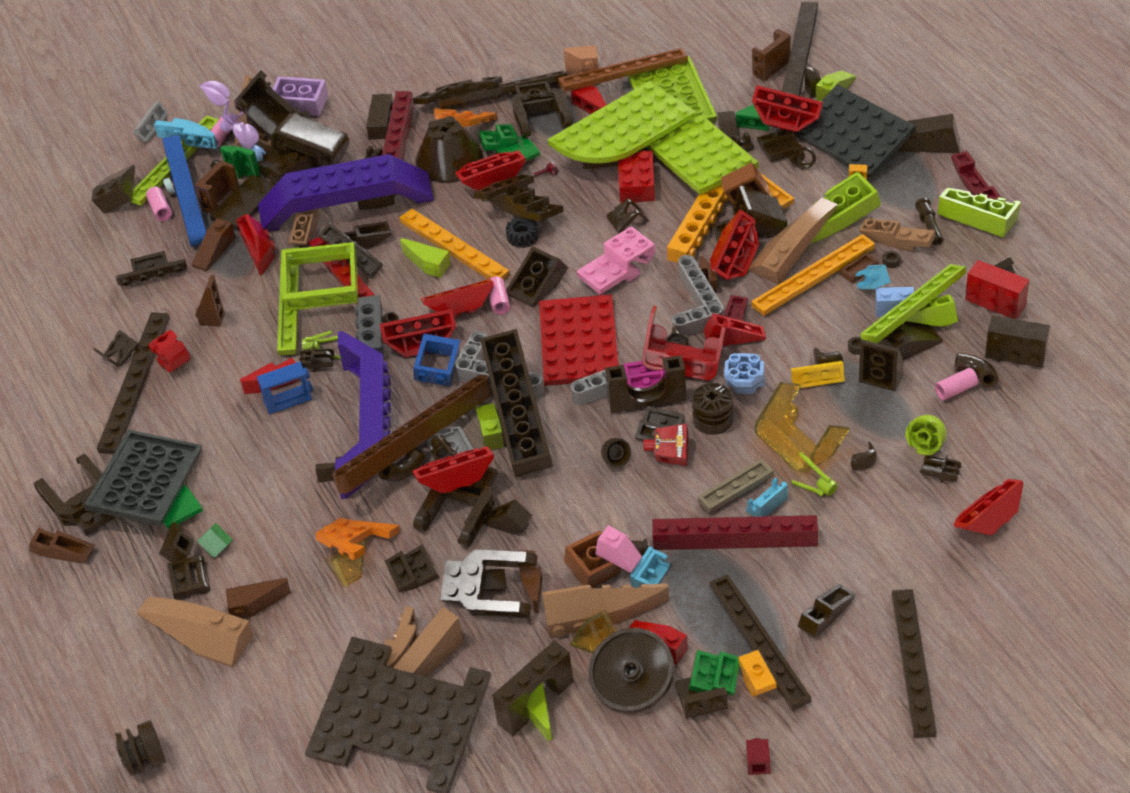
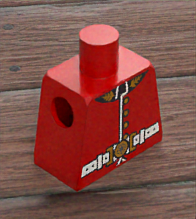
(670, 444)

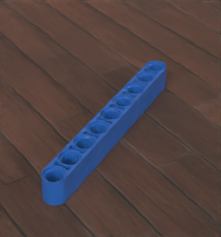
(184, 190)

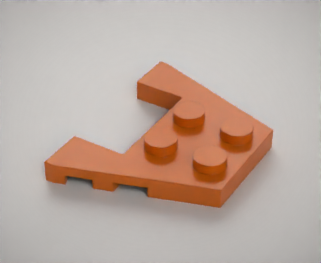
(465, 118)
(346, 533)

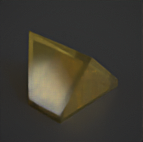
(345, 568)
(593, 632)

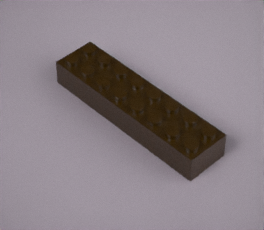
(516, 403)

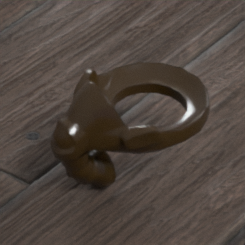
(798, 155)
(677, 335)

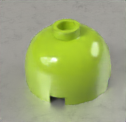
(926, 434)

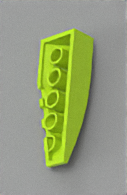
(854, 200)

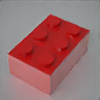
(637, 177)
(997, 289)

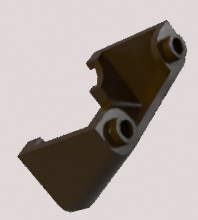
(264, 104)
(310, 138)

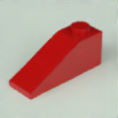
(587, 99)
(736, 331)
(673, 638)

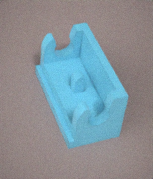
(874, 277)
(768, 500)
(650, 568)

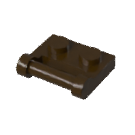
(181, 577)

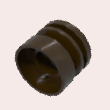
(712, 408)
(140, 748)

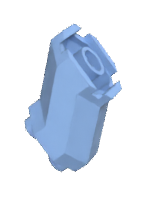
(744, 373)

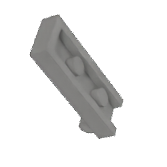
(146, 127)

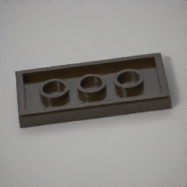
(243, 200)

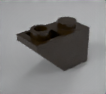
(177, 543)

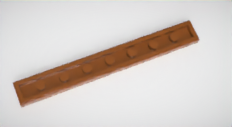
(623, 69)

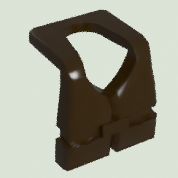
(621, 219)
(122, 345)

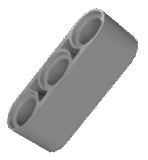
(589, 388)

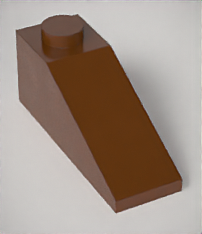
(214, 243)
(210, 309)
(253, 598)

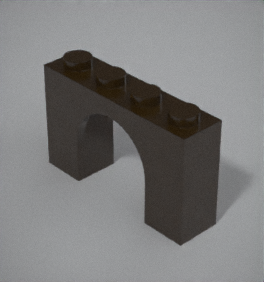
(667, 390)
(510, 701)

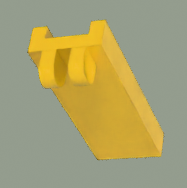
(818, 374)

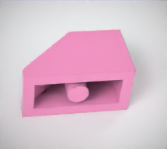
(618, 549)

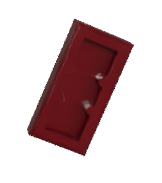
(736, 307)

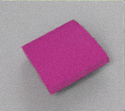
(640, 376)

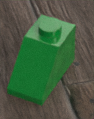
(750, 119)

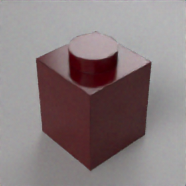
(758, 756)

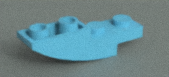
(190, 132)

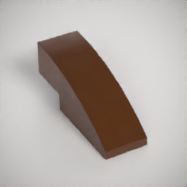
(60, 546)
(532, 583)

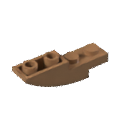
(304, 226)
(893, 235)
(404, 637)

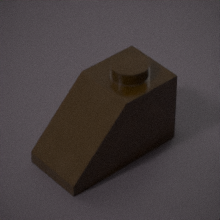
(509, 517)

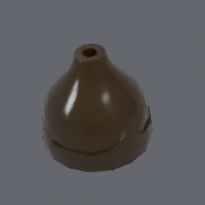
(616, 452)

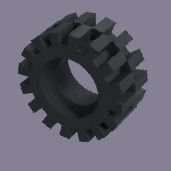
(525, 238)

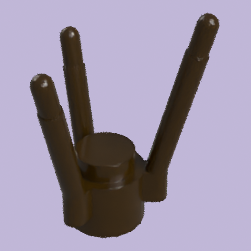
(441, 447)

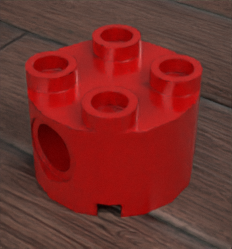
(170, 351)

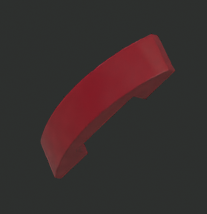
(971, 177)

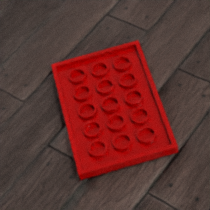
(577, 338)

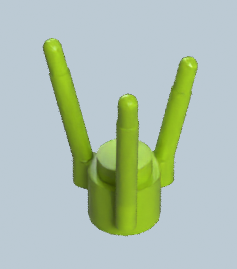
(313, 341)
(825, 483)

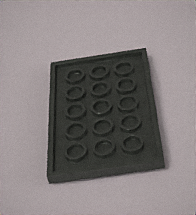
(856, 130)
(143, 477)

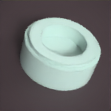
(169, 186)

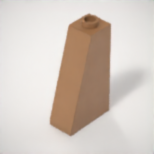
(433, 645)

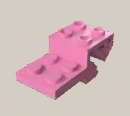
(617, 260)

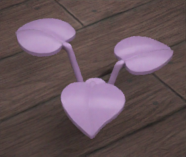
(219, 94)

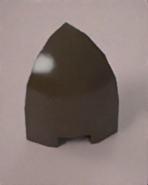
(812, 77)

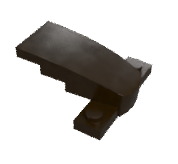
(517, 199)

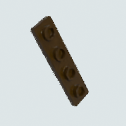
(150, 266)

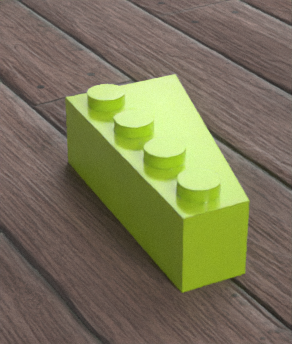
(979, 211)

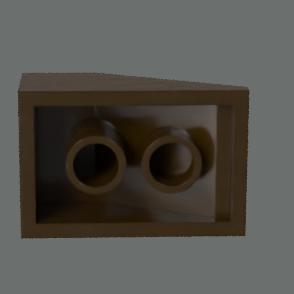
(114, 190)
(536, 276)
(912, 338)
(880, 365)

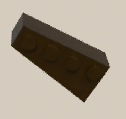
(933, 134)

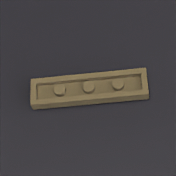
(735, 486)

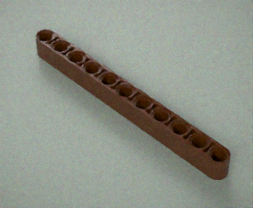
(411, 434)

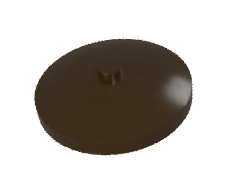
(631, 670)

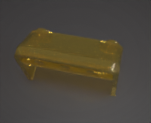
(780, 433)

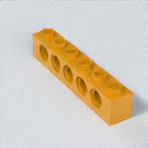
(696, 224)

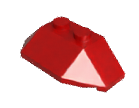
(785, 109)
(491, 169)
(256, 242)
(735, 247)
(460, 299)
(406, 334)
(455, 471)
(992, 509)

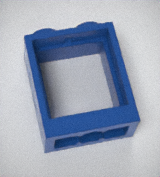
(441, 346)
(287, 398)

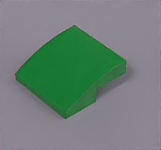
(502, 137)
(524, 145)
(242, 159)
(183, 508)
(714, 672)

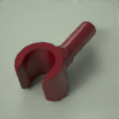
(551, 167)

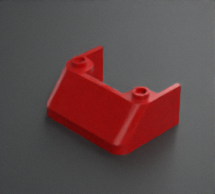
(697, 362)

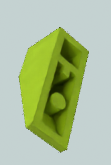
(829, 81)
(428, 258)
(938, 312)
(490, 426)
(538, 713)

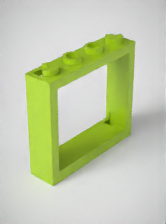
(320, 297)

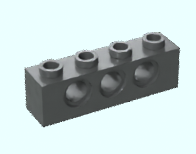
(369, 317)

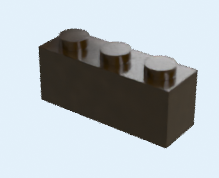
(379, 116)

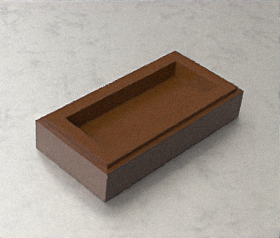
(858, 264)

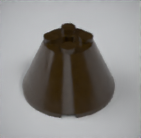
(446, 150)

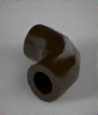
(984, 370)
(403, 468)

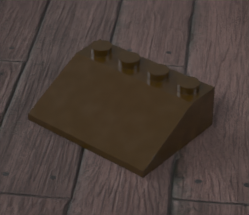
(277, 165)

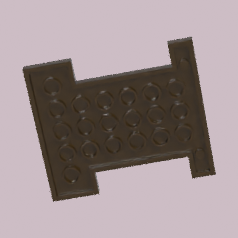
(397, 714)

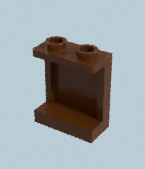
(773, 57)
(216, 185)

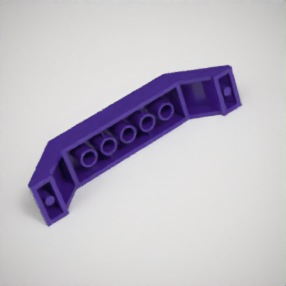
(342, 185)
(374, 395)

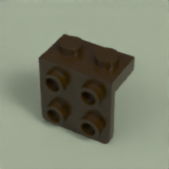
(701, 703)

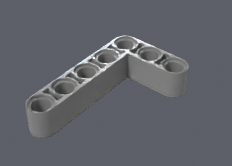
(695, 319)
(471, 364)

